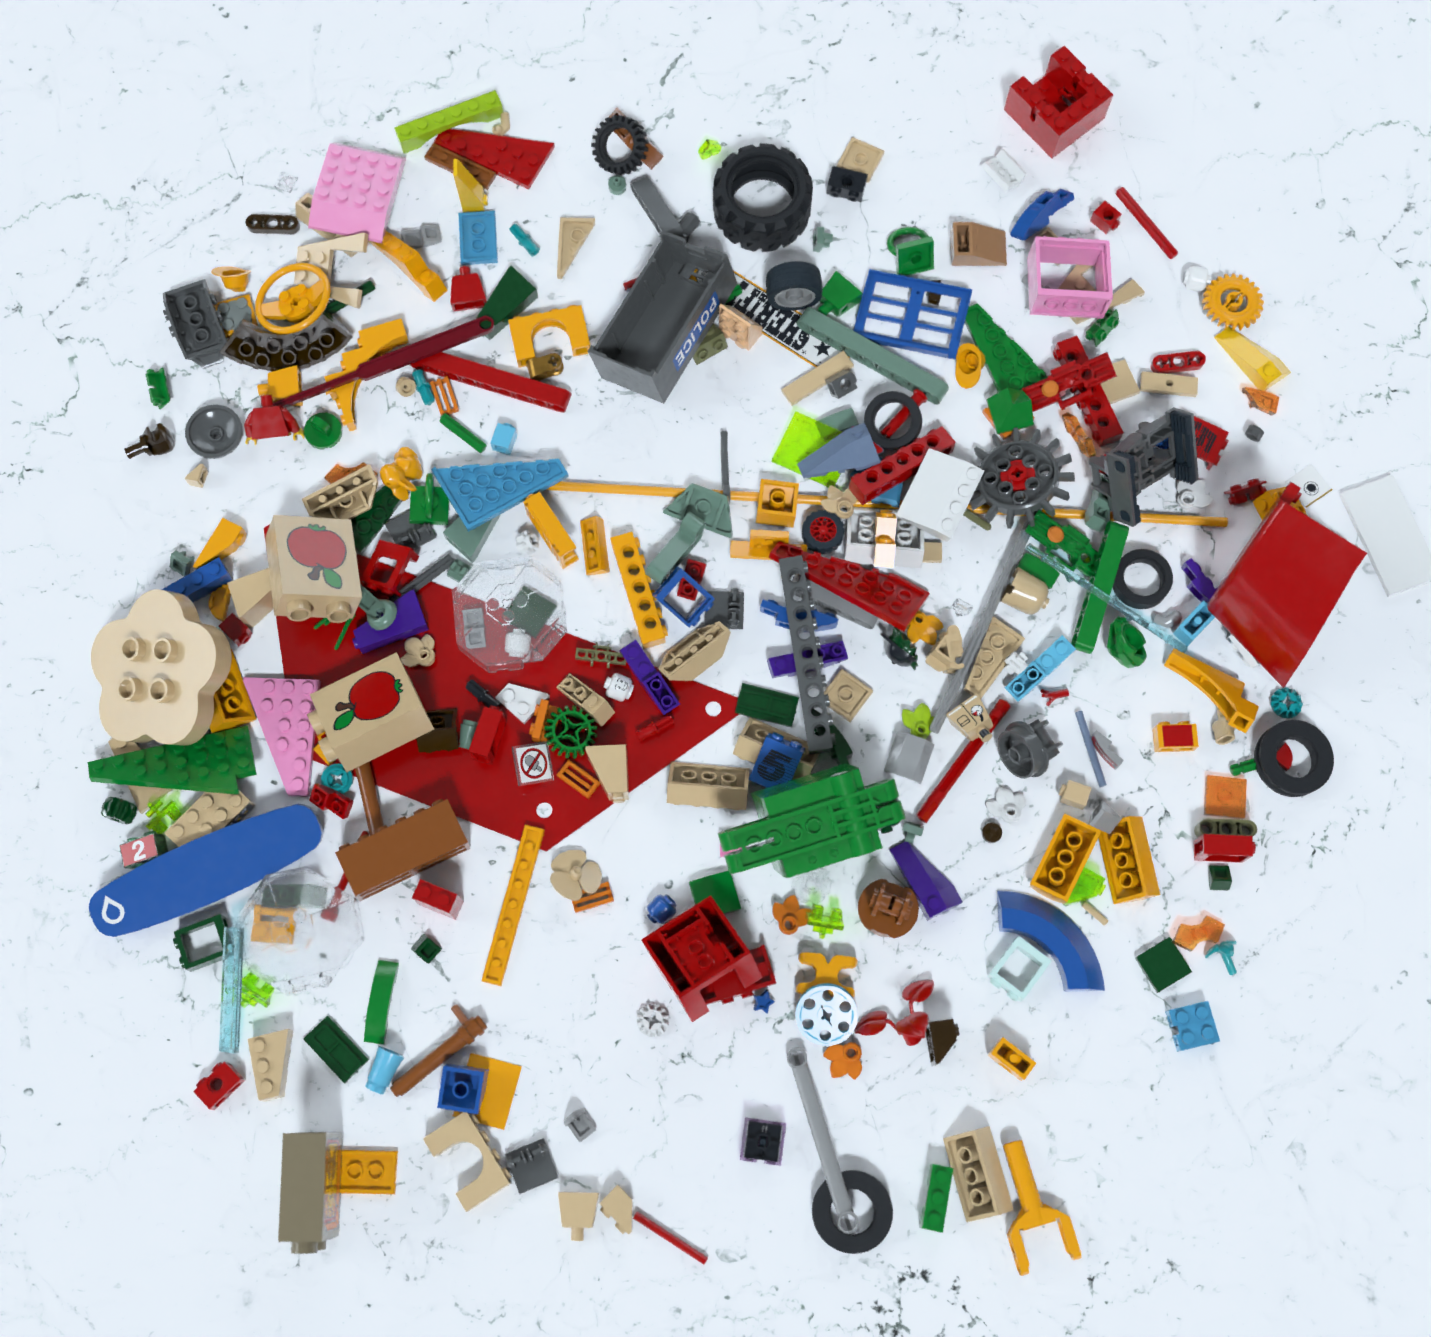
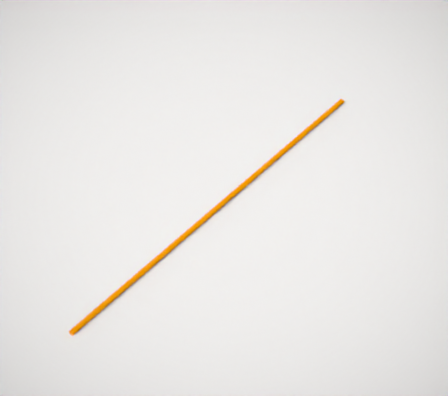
(816, 500)

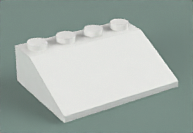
(939, 494)
(861, 540)

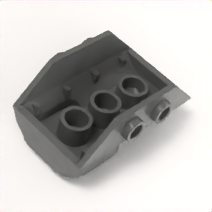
(195, 323)

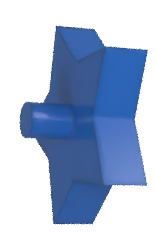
(763, 1002)

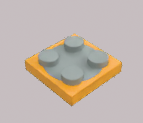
(234, 311)

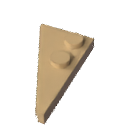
(572, 236)

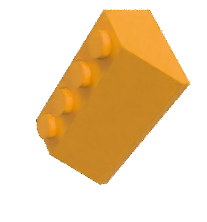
(231, 702)
(1129, 861)

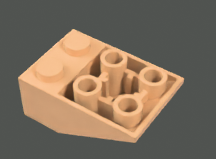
(738, 327)

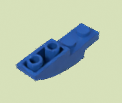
(1038, 213)
(824, 621)

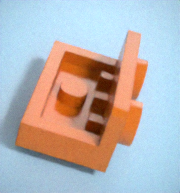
(542, 712)

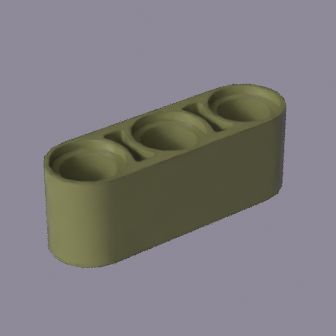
(1234, 826)

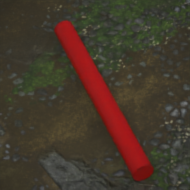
(670, 1238)

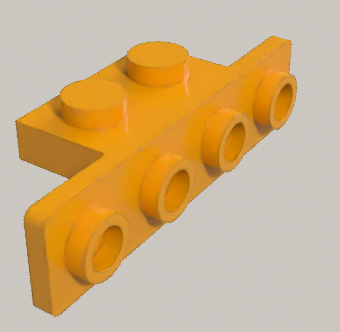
(760, 544)

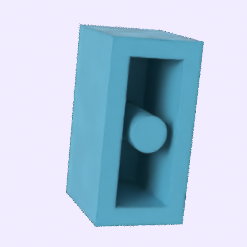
(1194, 624)

